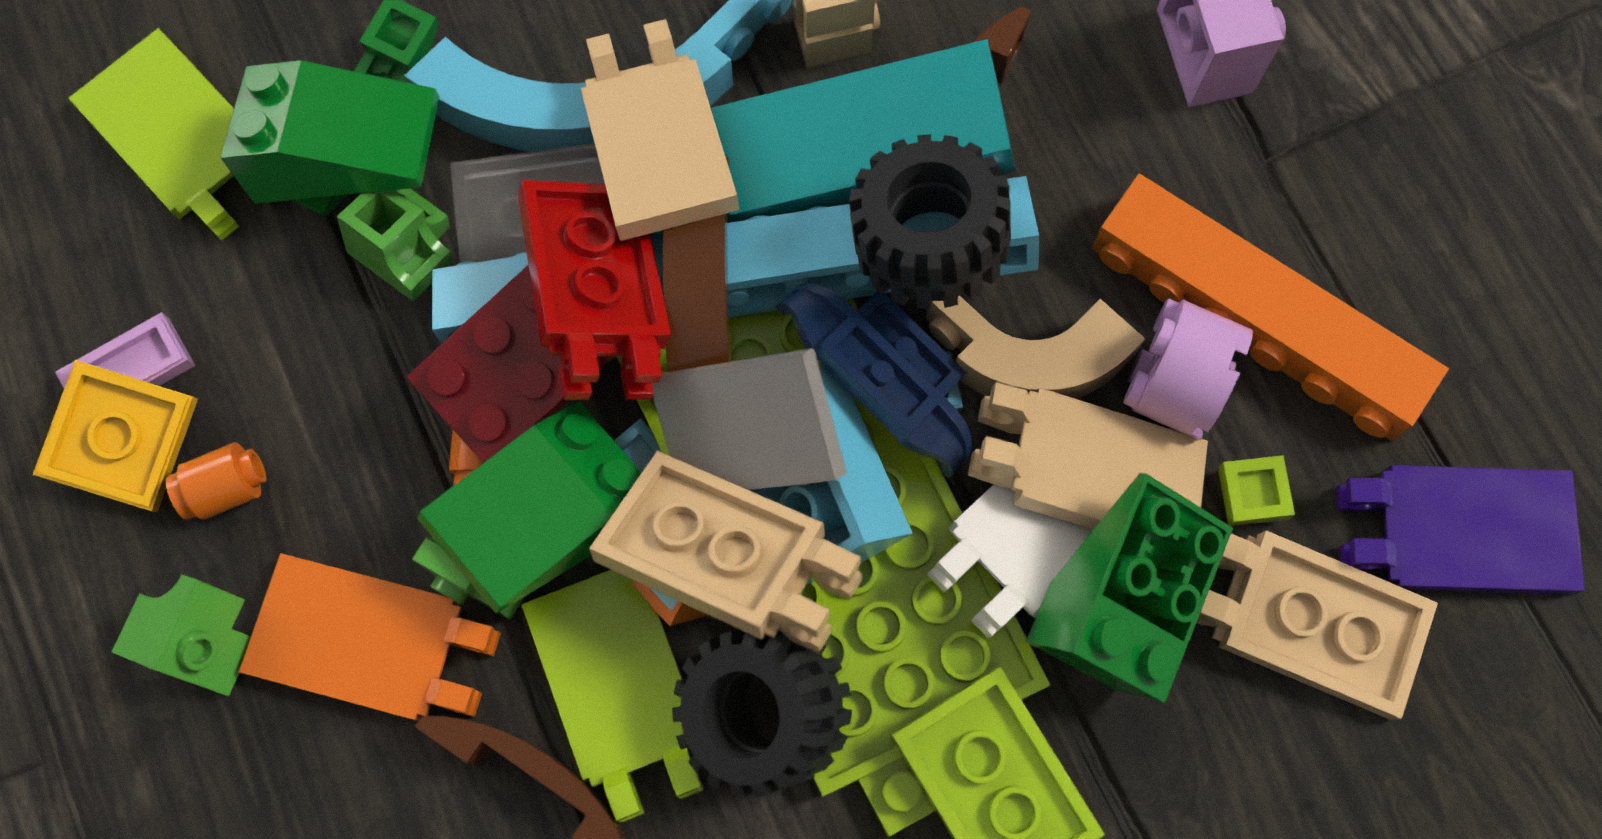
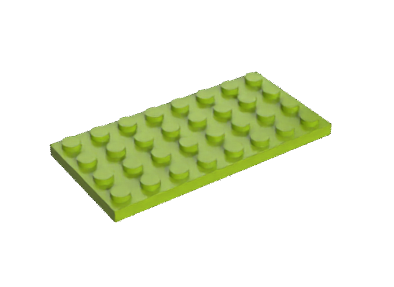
(899, 633)

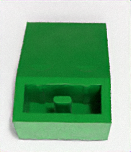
(1133, 591)

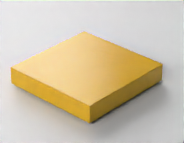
(115, 436)

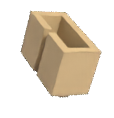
(835, 28)

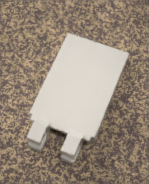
(1015, 547)

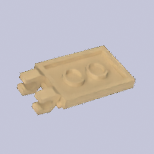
(656, 138)
(1079, 455)
(726, 552)
(1320, 622)

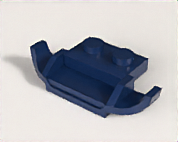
(887, 367)

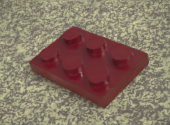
(493, 373)

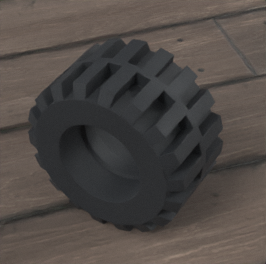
(923, 180)
(718, 722)

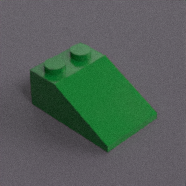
(327, 132)
(532, 506)

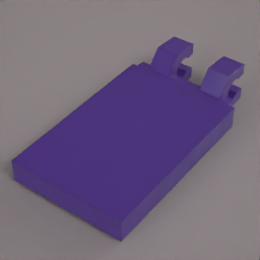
(1469, 529)

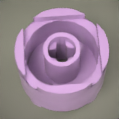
(1188, 368)

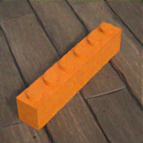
(1294, 323)

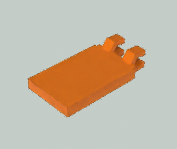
(362, 640)

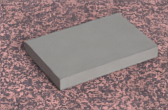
(752, 421)

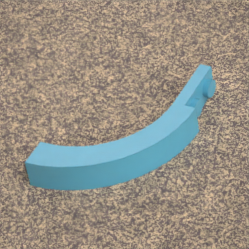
(554, 115)

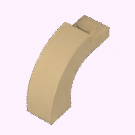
(1065, 364)

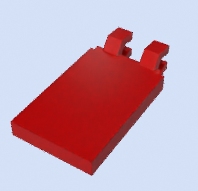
(592, 288)

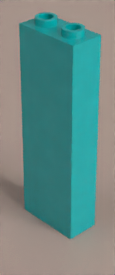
(814, 138)

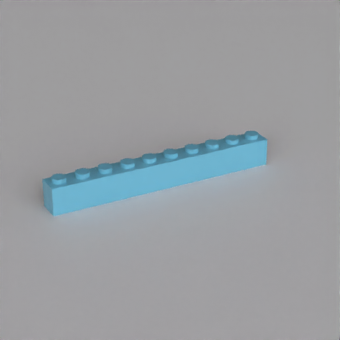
(764, 260)

